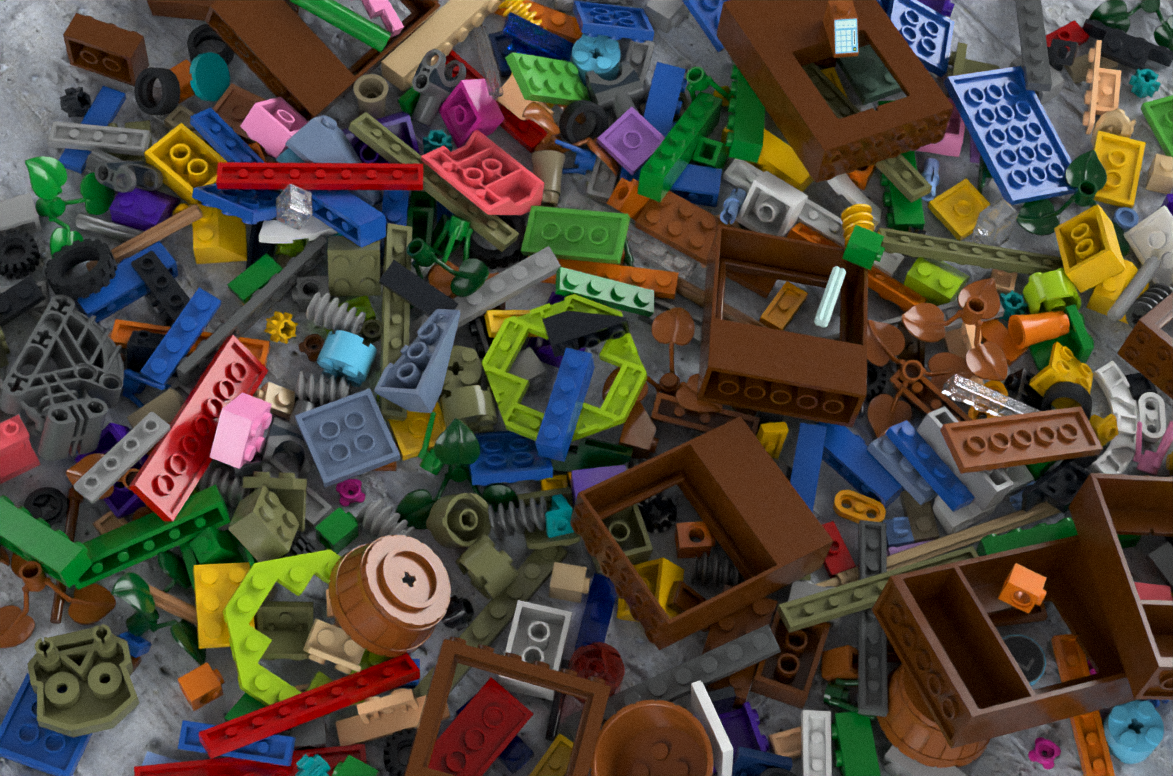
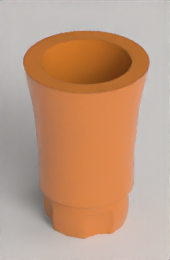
(1036, 328)

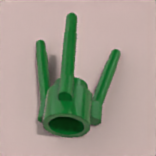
(699, 81)
(457, 228)
(429, 460)

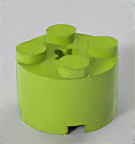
(1050, 292)

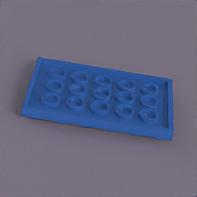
(1012, 134)

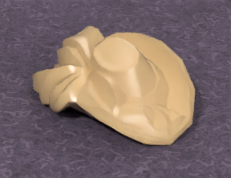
(1115, 123)

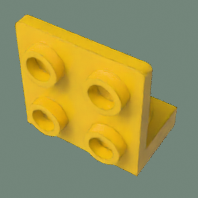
(1062, 368)

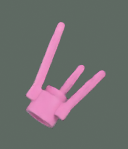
(1150, 461)

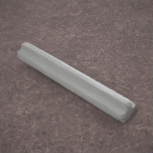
(1134, 289)

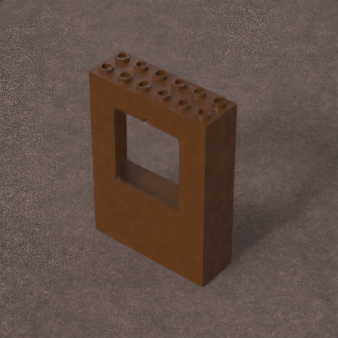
(779, 36)
(1139, 627)
(963, 665)

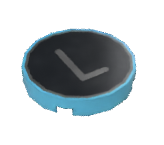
(1027, 655)

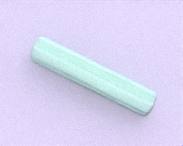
(829, 297)

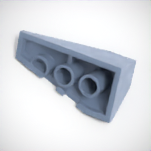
(326, 143)
(421, 370)

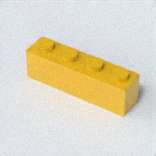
(780, 161)

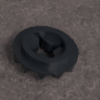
(40, 498)
(667, 516)

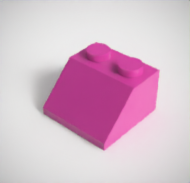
(470, 109)

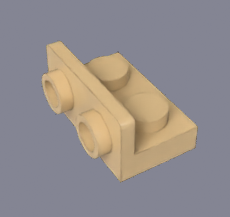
(333, 644)

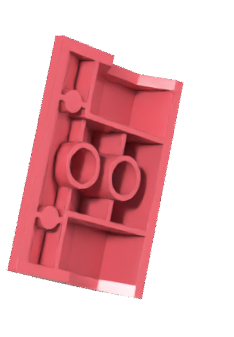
(487, 176)

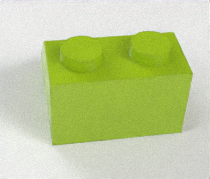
(935, 280)

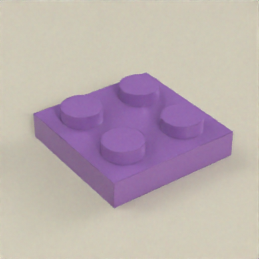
(631, 140)

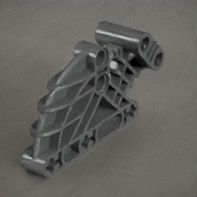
(64, 419)

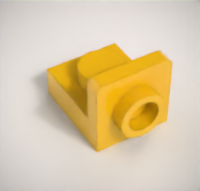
(1105, 429)

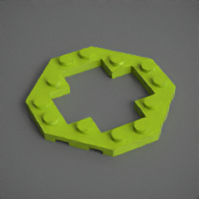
(511, 389)
(250, 644)

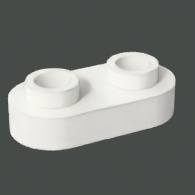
(1152, 419)

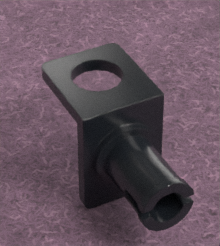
(1058, 52)

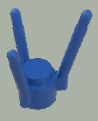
(584, 159)
(136, 383)

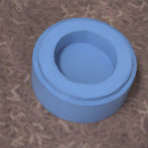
(1125, 218)

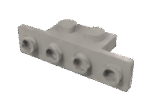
(122, 457)

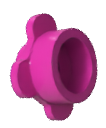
(350, 485)
(1049, 747)

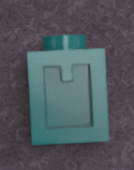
(558, 517)

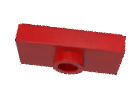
(1069, 32)
(838, 557)

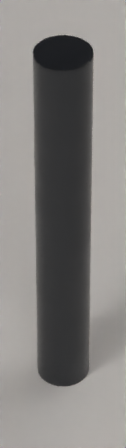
(556, 710)

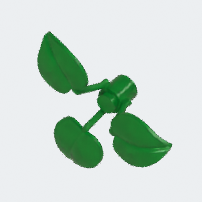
(46, 180)

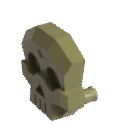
(87, 703)

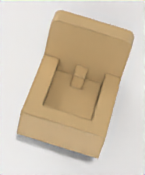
(280, 398)

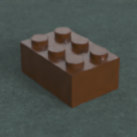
(105, 49)
(791, 672)

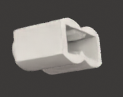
(960, 519)

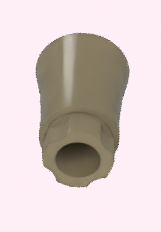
(371, 95)
(549, 167)

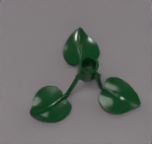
(1115, 15)
(1087, 177)
(471, 272)
(456, 448)
(137, 594)

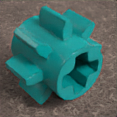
(1144, 83)
(437, 139)
(1012, 305)
(312, 766)

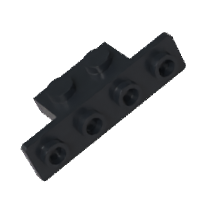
(1126, 48)
(161, 288)
(1058, 485)

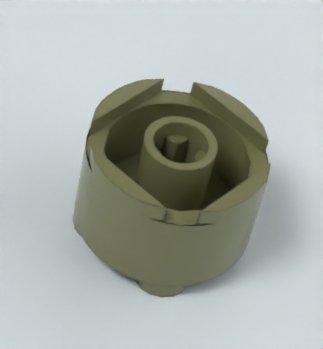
(462, 370)
(472, 407)
(459, 520)
(487, 568)

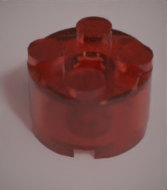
(599, 659)

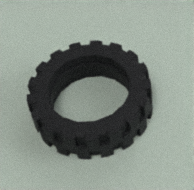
(496, 258)
(89, 282)

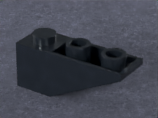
(582, 330)

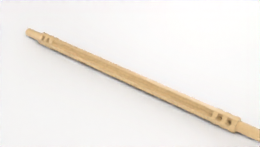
(952, 541)

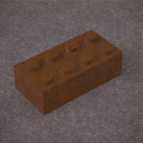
(732, 627)

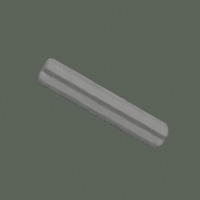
(106, 227)

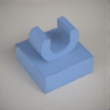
(898, 532)

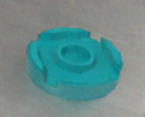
(209, 76)

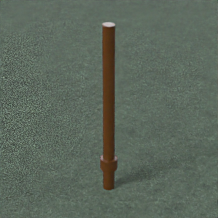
(74, 499)

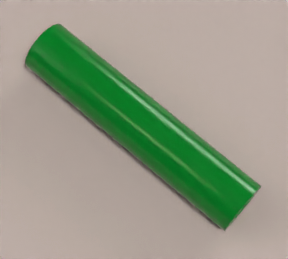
(347, 21)

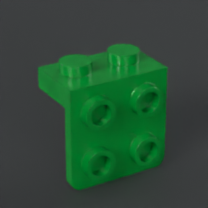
(1076, 340)

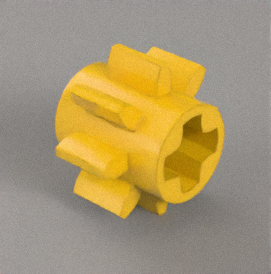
(281, 327)

